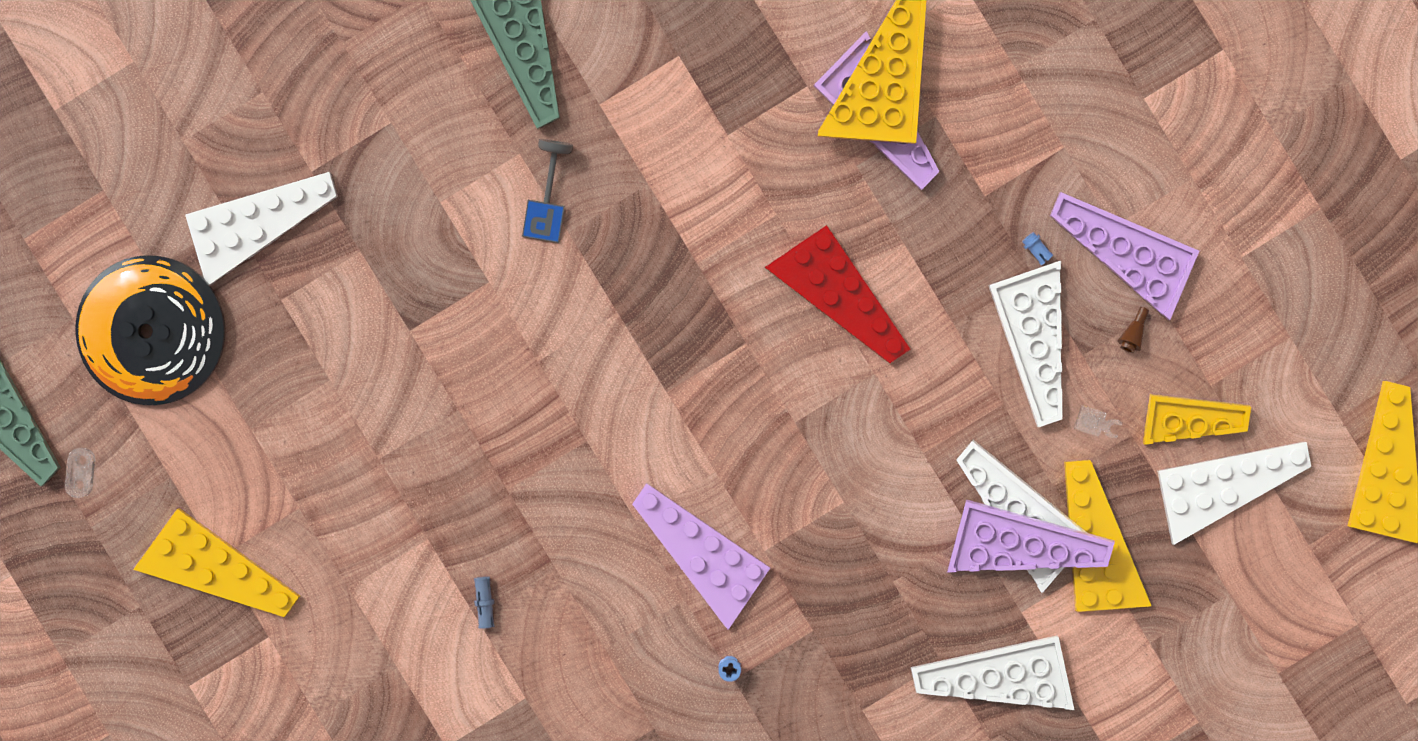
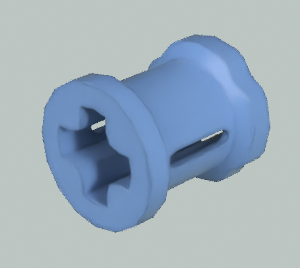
(734, 674)

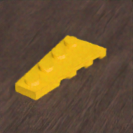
(1183, 418)

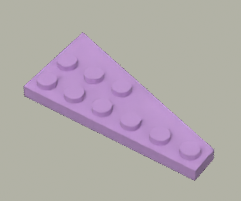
(1010, 541)
(712, 562)

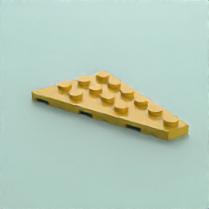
(885, 86)

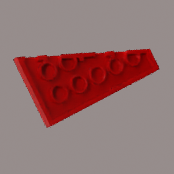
(831, 283)

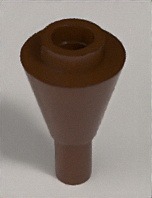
(1133, 335)

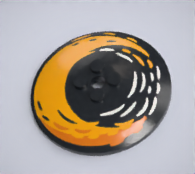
(184, 322)

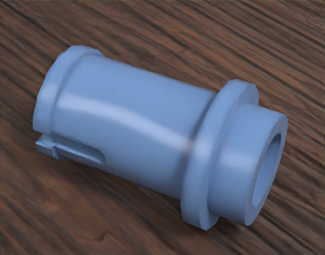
(1037, 248)

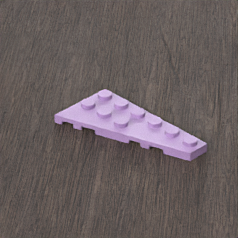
(910, 159)
(1140, 257)

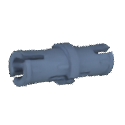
(484, 602)

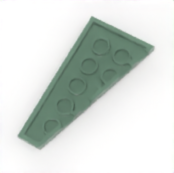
(522, 44)
(21, 436)

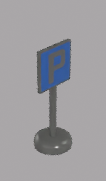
(545, 219)

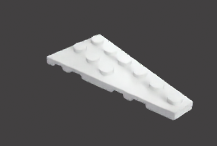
(243, 227)
(1032, 325)
(1213, 488)
(1007, 491)
(1010, 674)

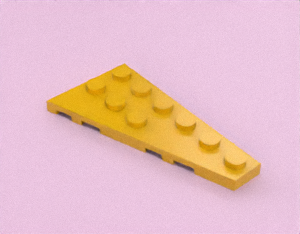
(1388, 477)
(203, 561)
(1109, 586)

